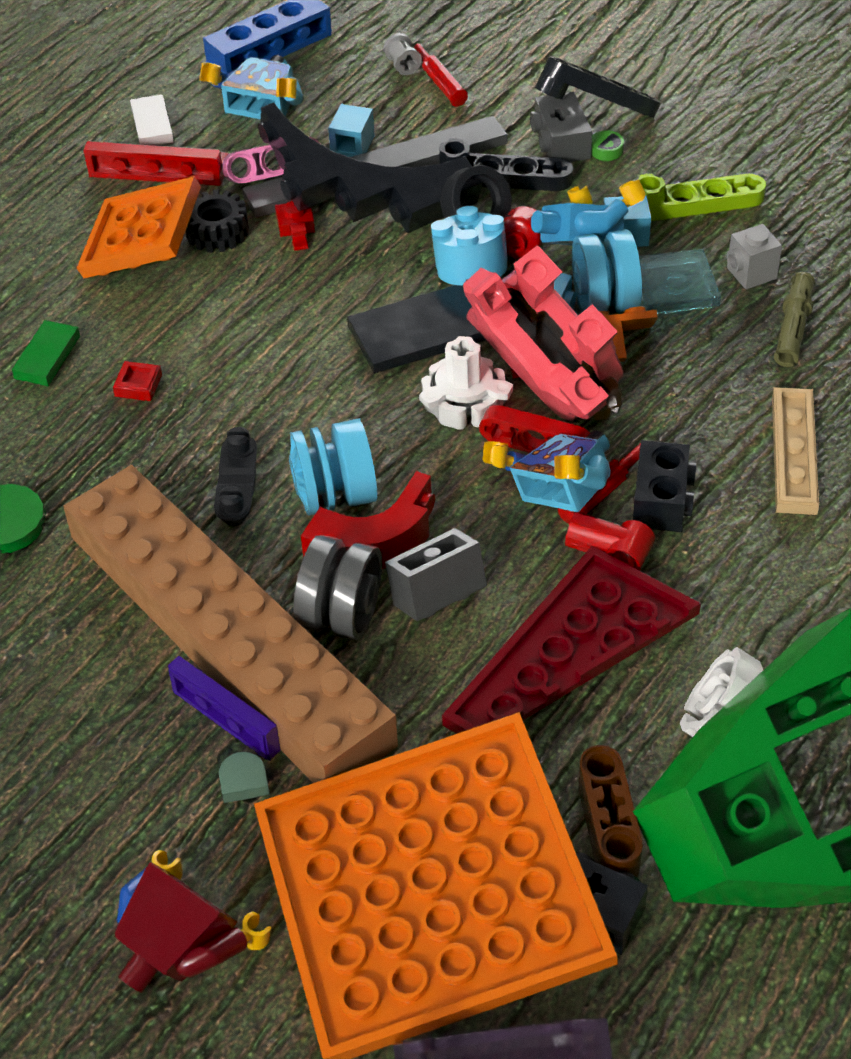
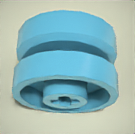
(607, 271)

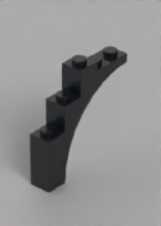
(360, 188)

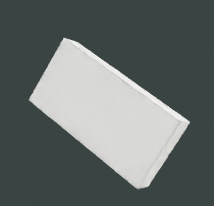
(151, 121)

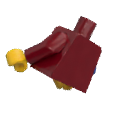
(176, 927)

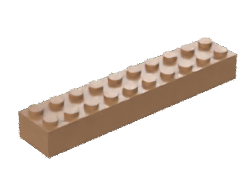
(231, 626)

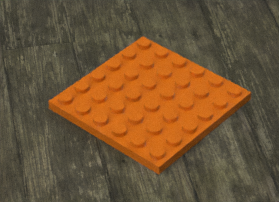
(430, 889)

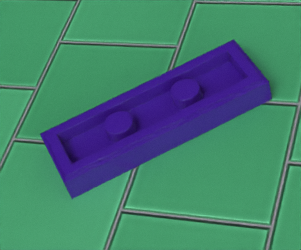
(224, 708)

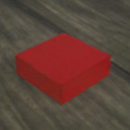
(137, 381)

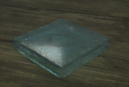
(678, 281)

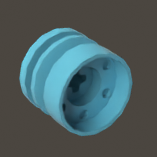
(333, 466)

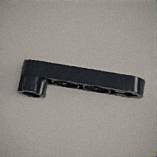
(560, 74)
(544, 174)

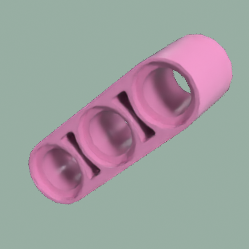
(255, 164)

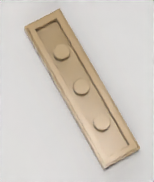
(795, 451)

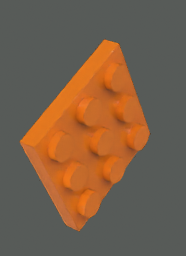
(139, 228)

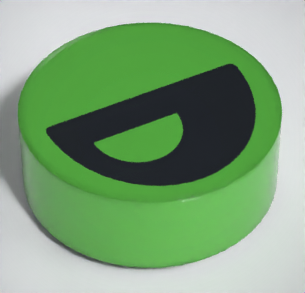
(607, 145)

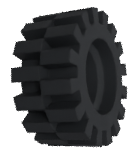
(218, 221)

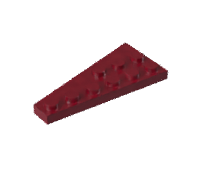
(576, 633)

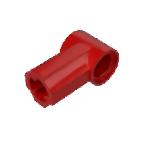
(625, 542)

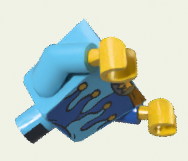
(255, 85)
(557, 473)

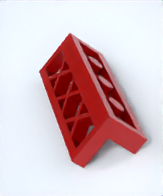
(153, 162)

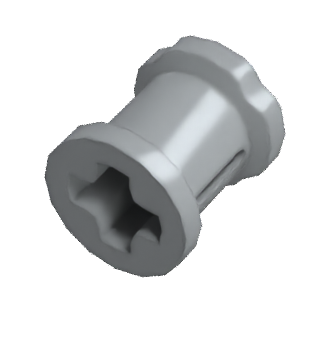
(399, 49)

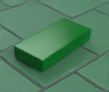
(46, 353)

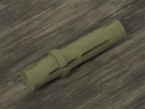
(796, 309)

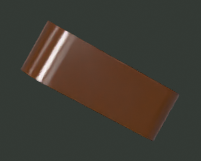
(615, 791)

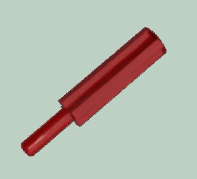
(442, 78)
(617, 476)

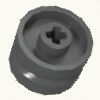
(338, 587)

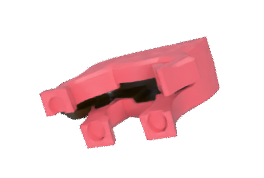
(550, 347)

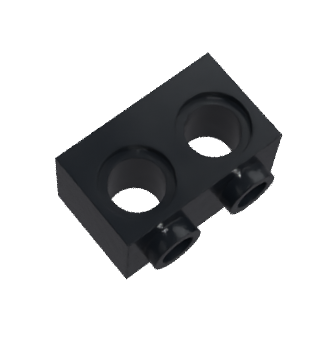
(661, 485)

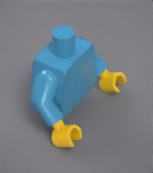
(581, 217)

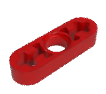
(501, 423)

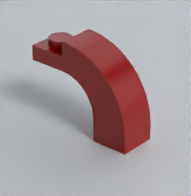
(393, 531)

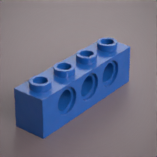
(269, 33)

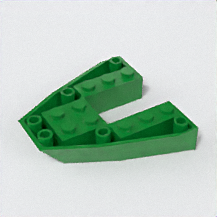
(724, 808)

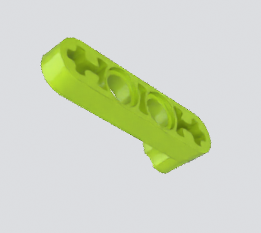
(737, 192)

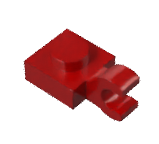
(294, 223)

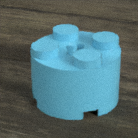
(469, 243)

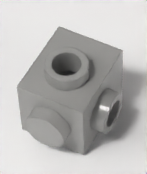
(754, 256)

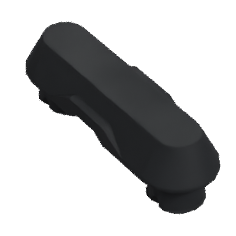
(236, 477)

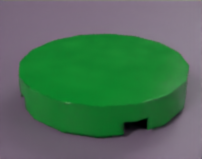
(20, 517)

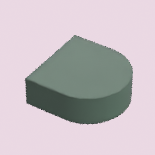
(242, 777)

